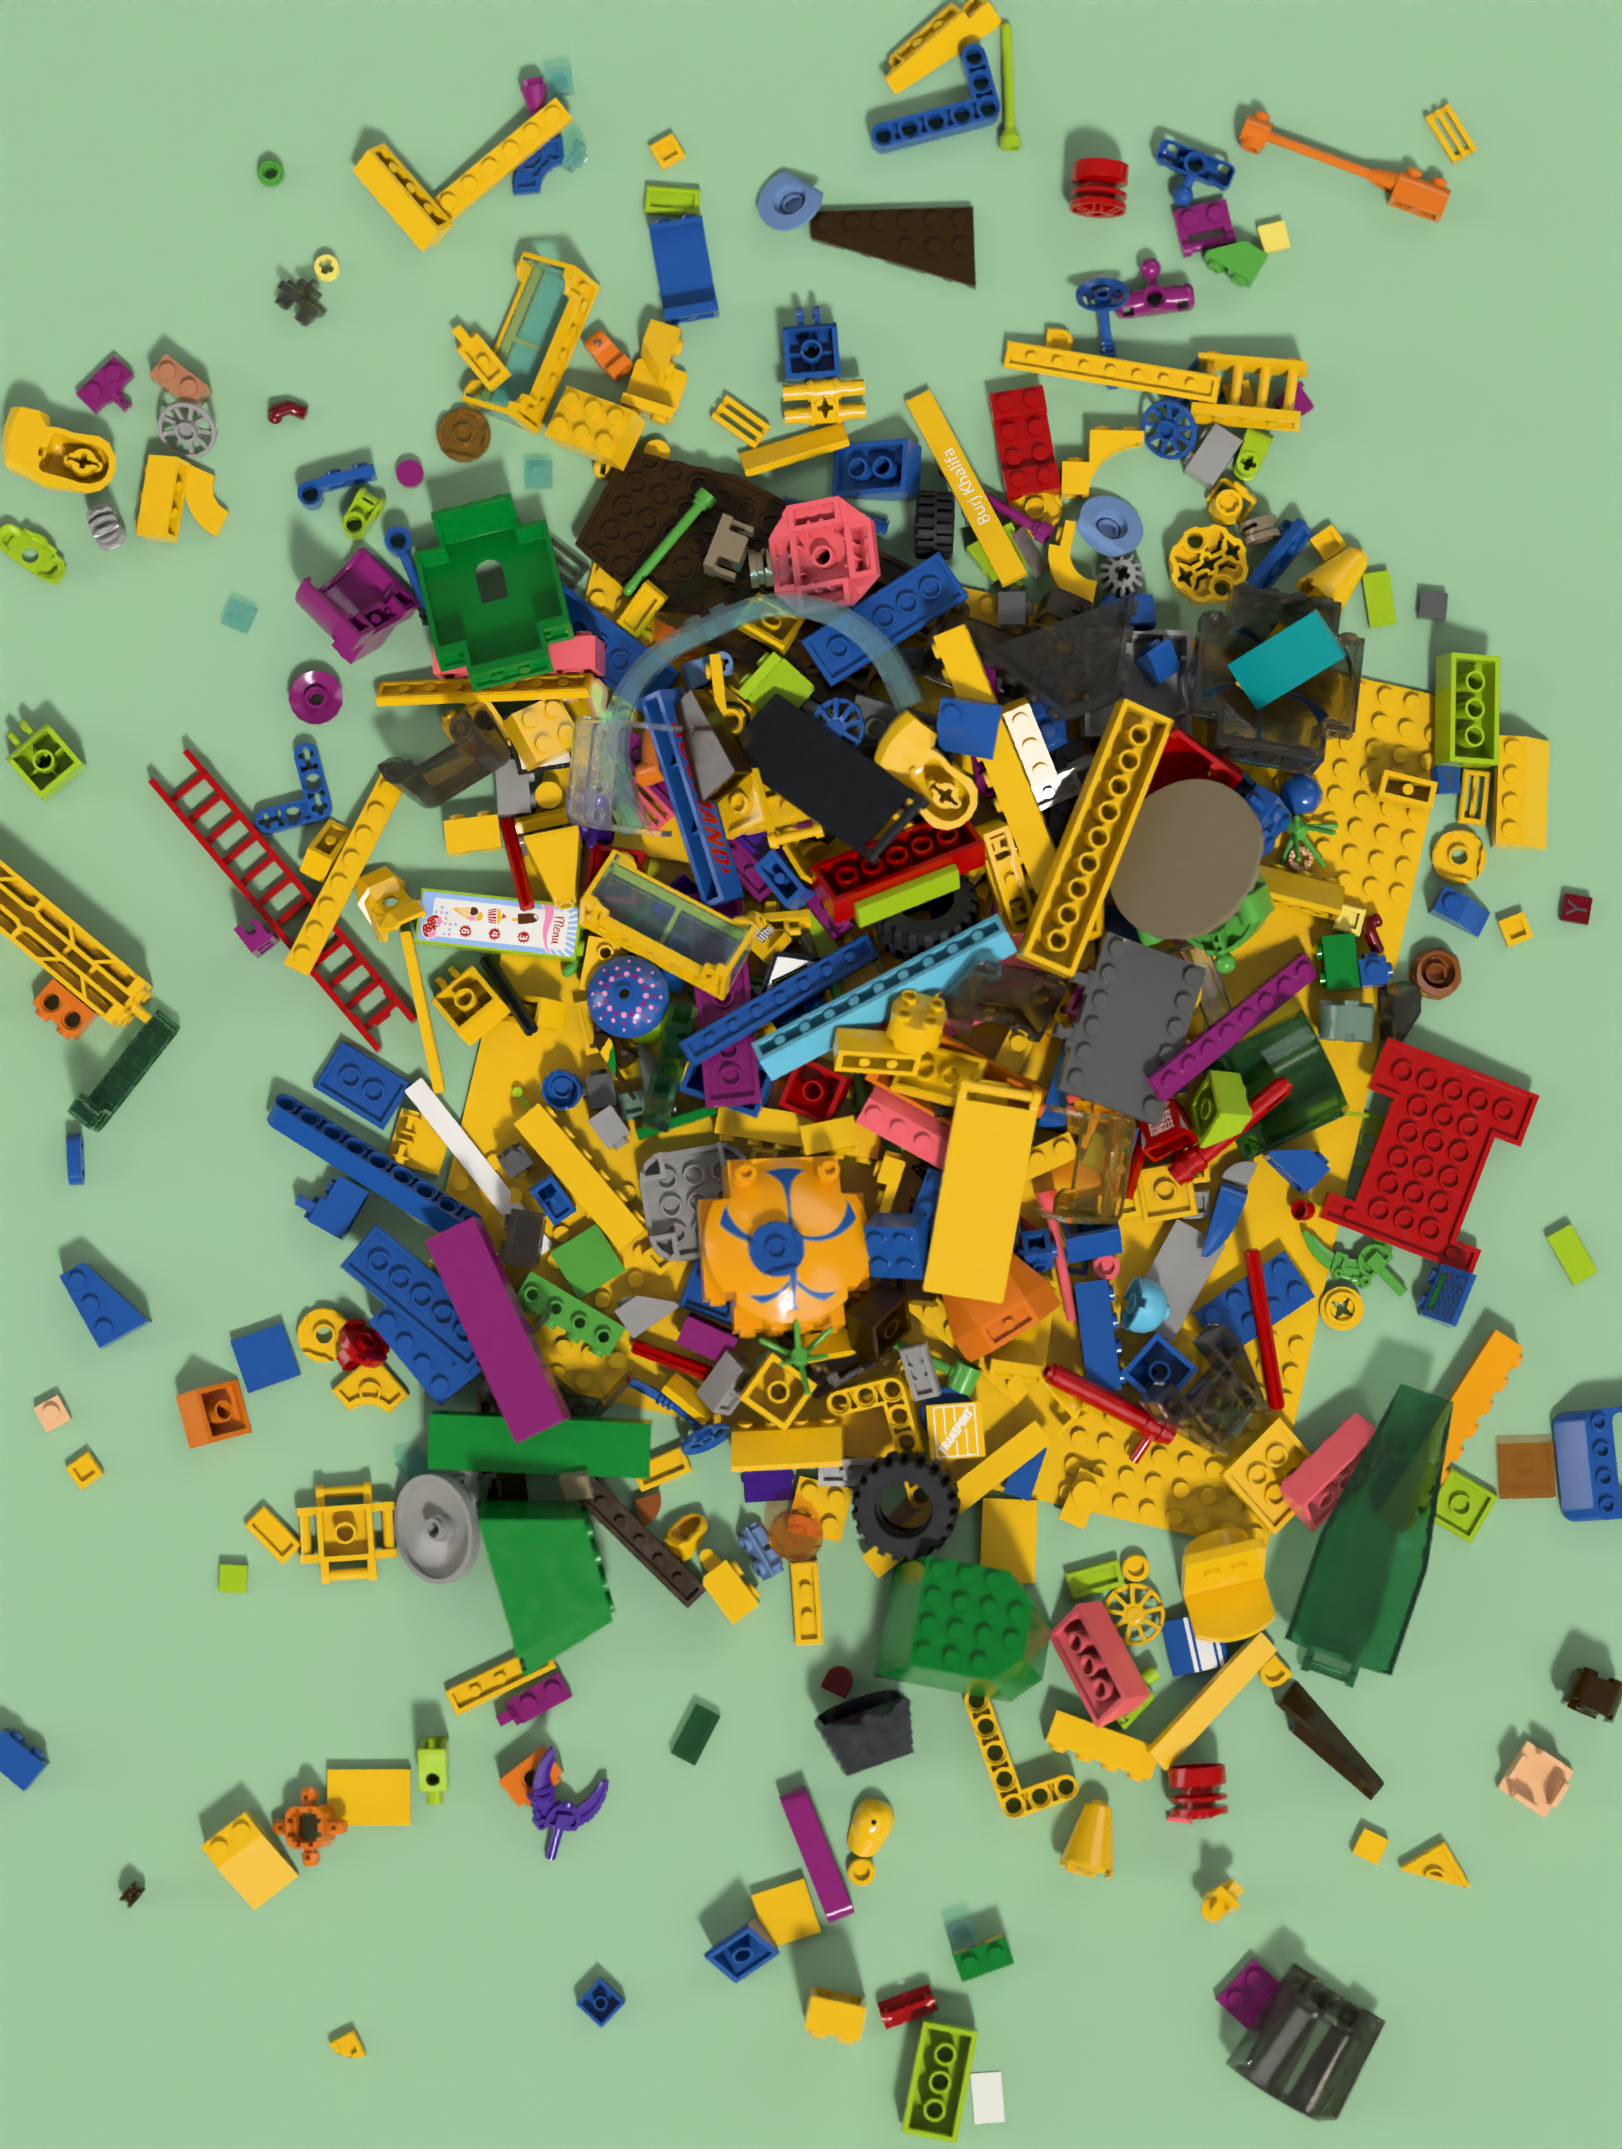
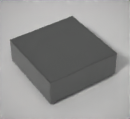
(1432, 606)

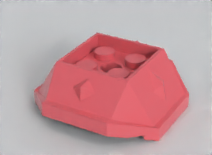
(818, 528)

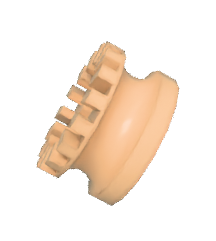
(1295, 866)

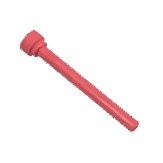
(1046, 1199)

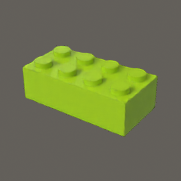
(1467, 710)
(939, 2080)

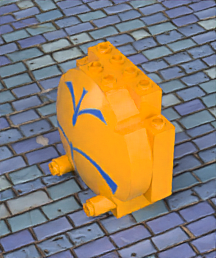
(830, 1223)

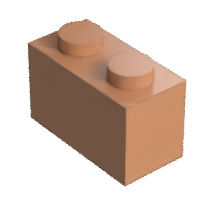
(180, 382)

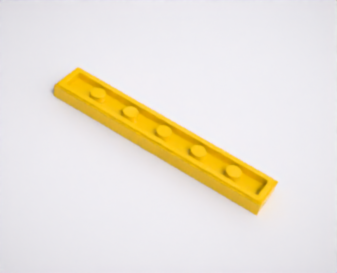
(423, 1012)
(1211, 1700)

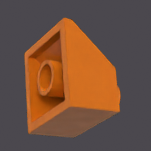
(213, 1413)

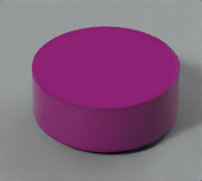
(410, 474)

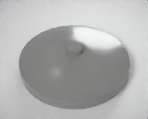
(436, 1528)

